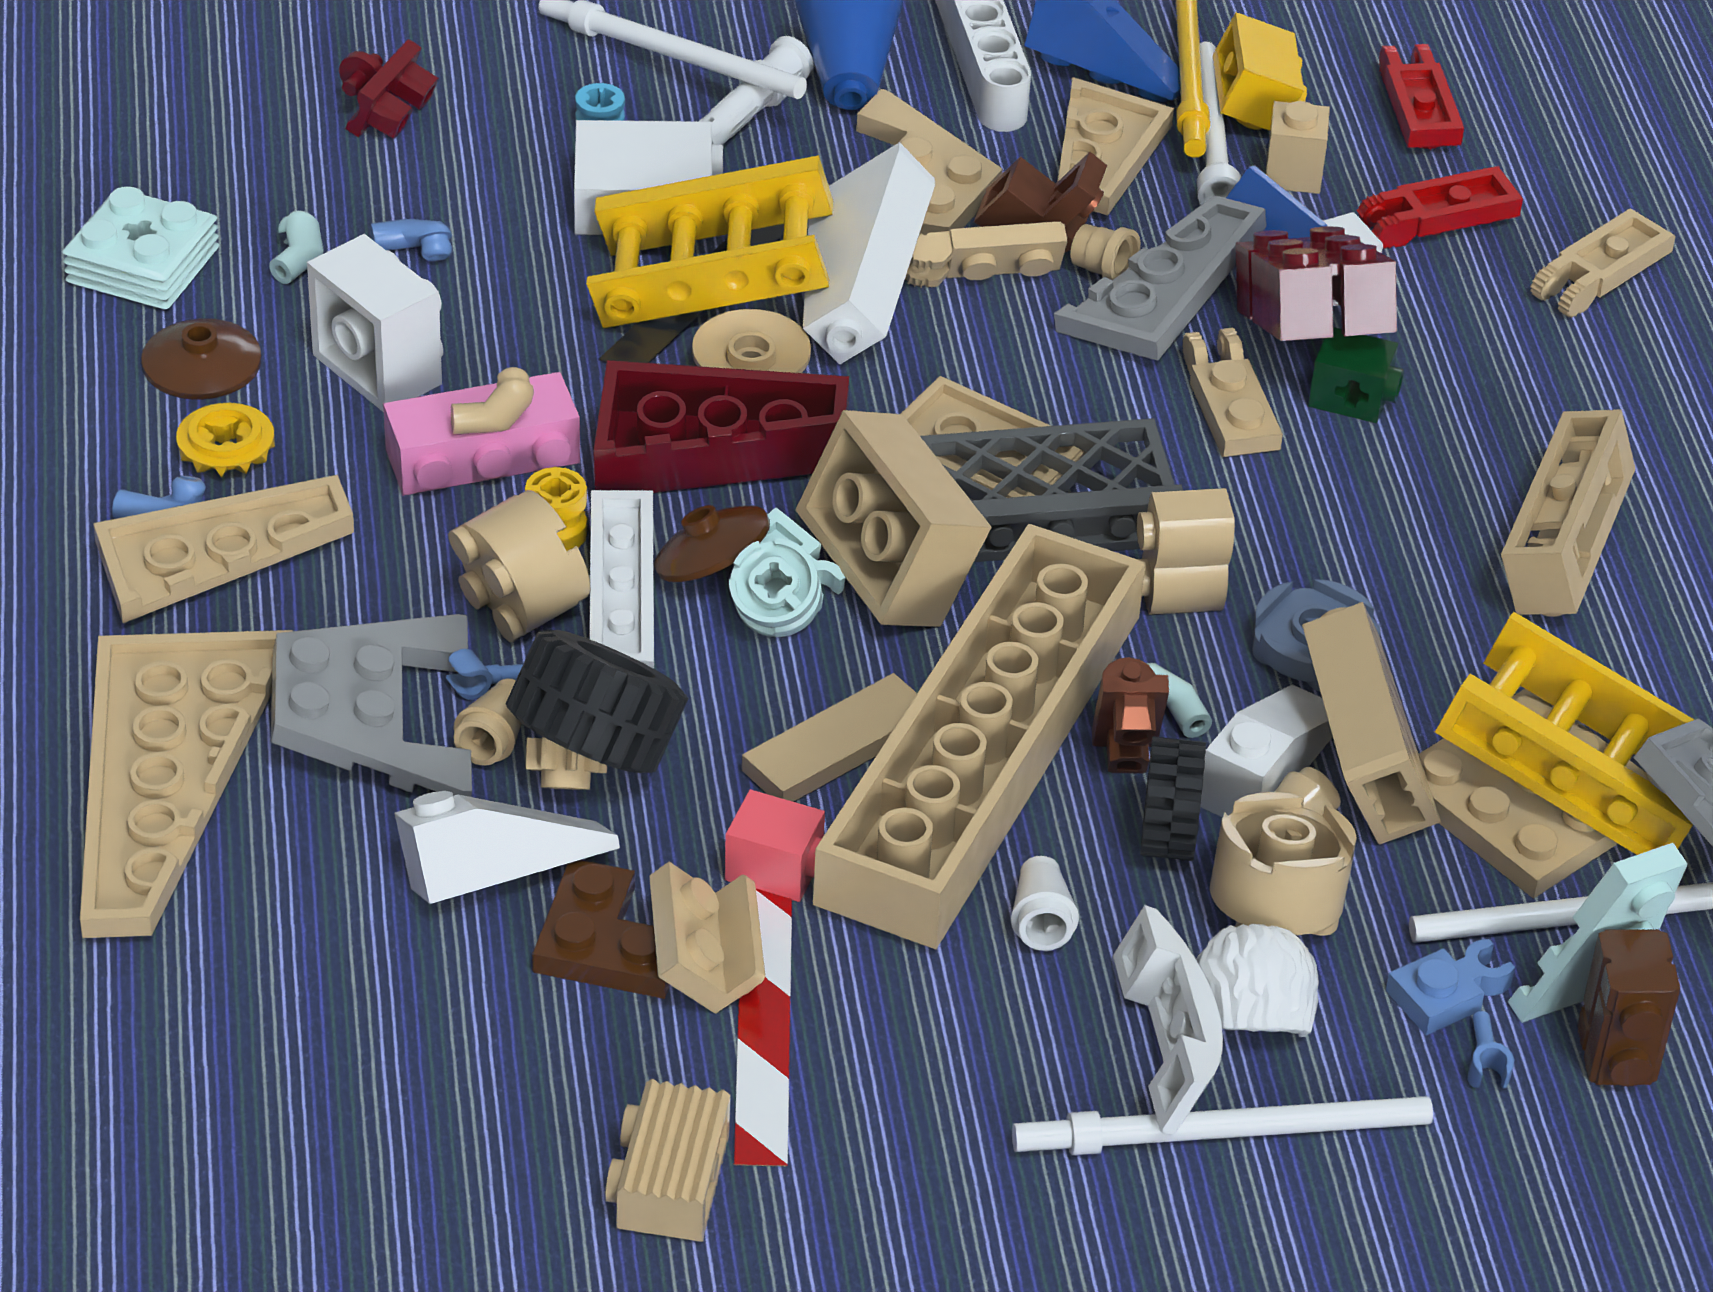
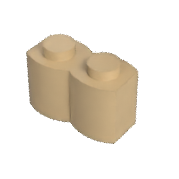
(1186, 550)

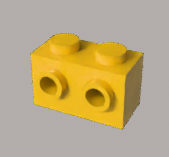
(1254, 69)

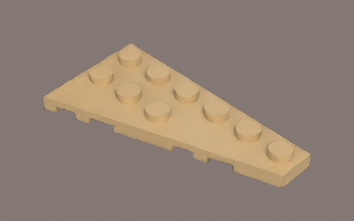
(162, 751)

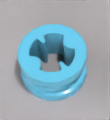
(600, 103)

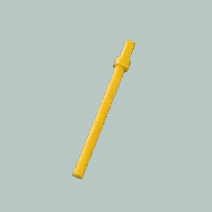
(1193, 112)

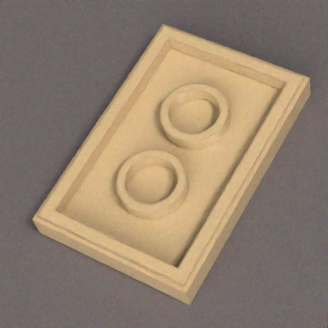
(956, 409)

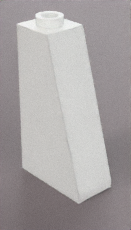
(866, 251)

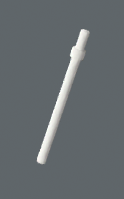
(592, 19)
(1532, 915)
(1088, 1132)

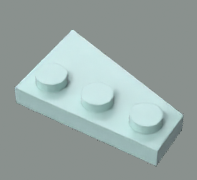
(1629, 896)

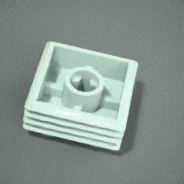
(141, 248)

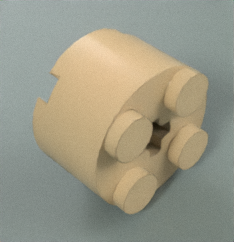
(519, 564)
(1283, 864)

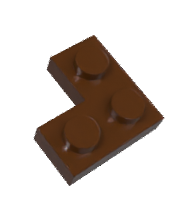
(591, 940)

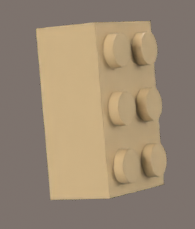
(892, 519)

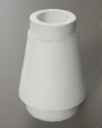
(1043, 906)

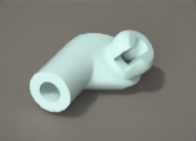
(304, 245)
(1185, 705)

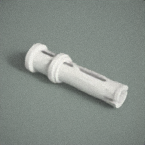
(748, 99)

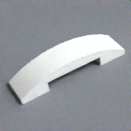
(1165, 976)

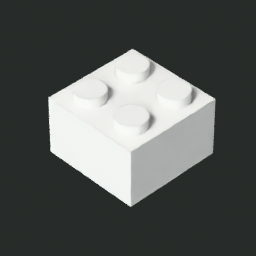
(375, 322)

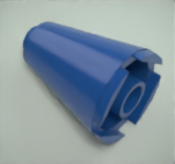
(849, 45)

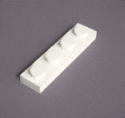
(622, 572)

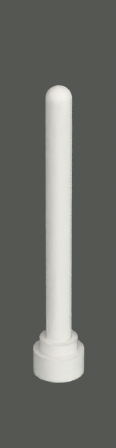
(1218, 176)

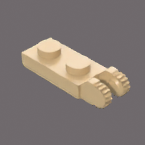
(986, 252)
(1602, 261)
(1231, 396)

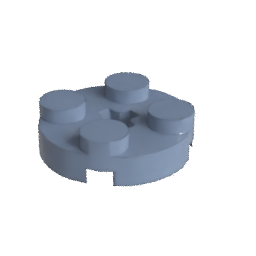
(1279, 621)

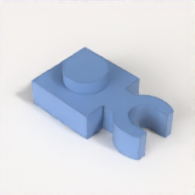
(1444, 991)

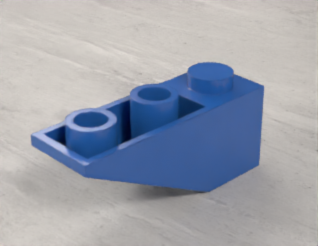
(1106, 42)

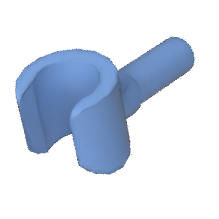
(474, 677)
(1488, 1053)

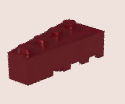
(710, 425)

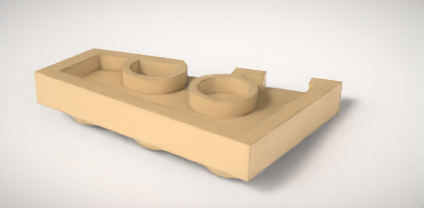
(1116, 130)

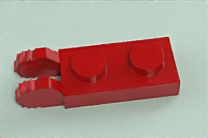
(1421, 98)
(1440, 205)

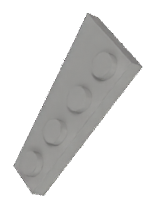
(1164, 284)

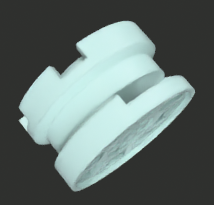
(775, 587)

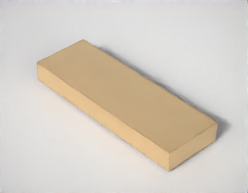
(829, 741)

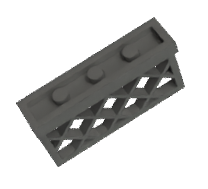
(1096, 517)

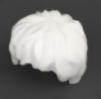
(1261, 979)

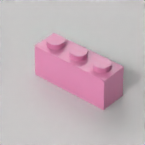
(433, 458)

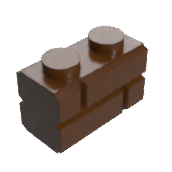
(1628, 1006)

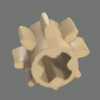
(560, 766)

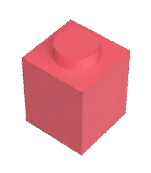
(774, 844)

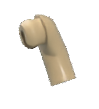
(501, 408)

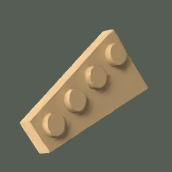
(204, 544)

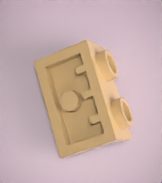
(705, 938)

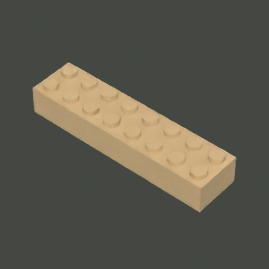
(978, 737)

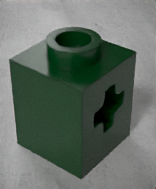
(1355, 376)

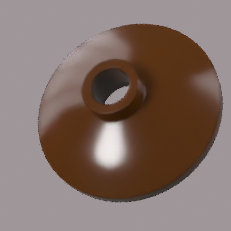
(201, 358)
(710, 541)

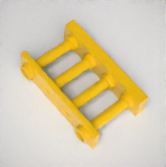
(705, 209)
(1549, 758)

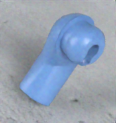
(411, 233)
(184, 491)

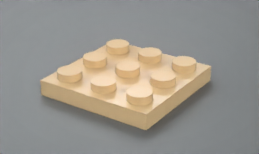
(1505, 821)

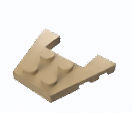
(958, 169)

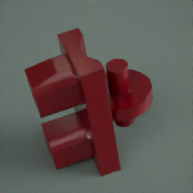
(380, 85)

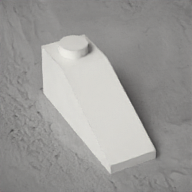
(1263, 747)
(475, 843)

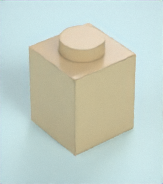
(1297, 145)

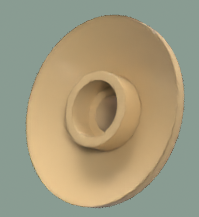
(752, 342)

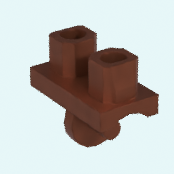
(1129, 713)

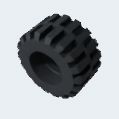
(596, 701)

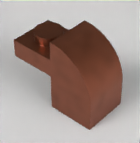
(1030, 197)

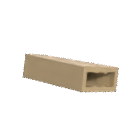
(1369, 724)

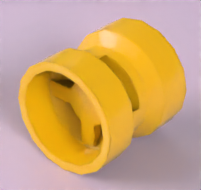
(568, 497)

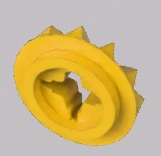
(222, 423)

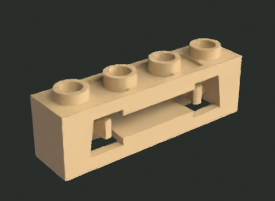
(1572, 510)

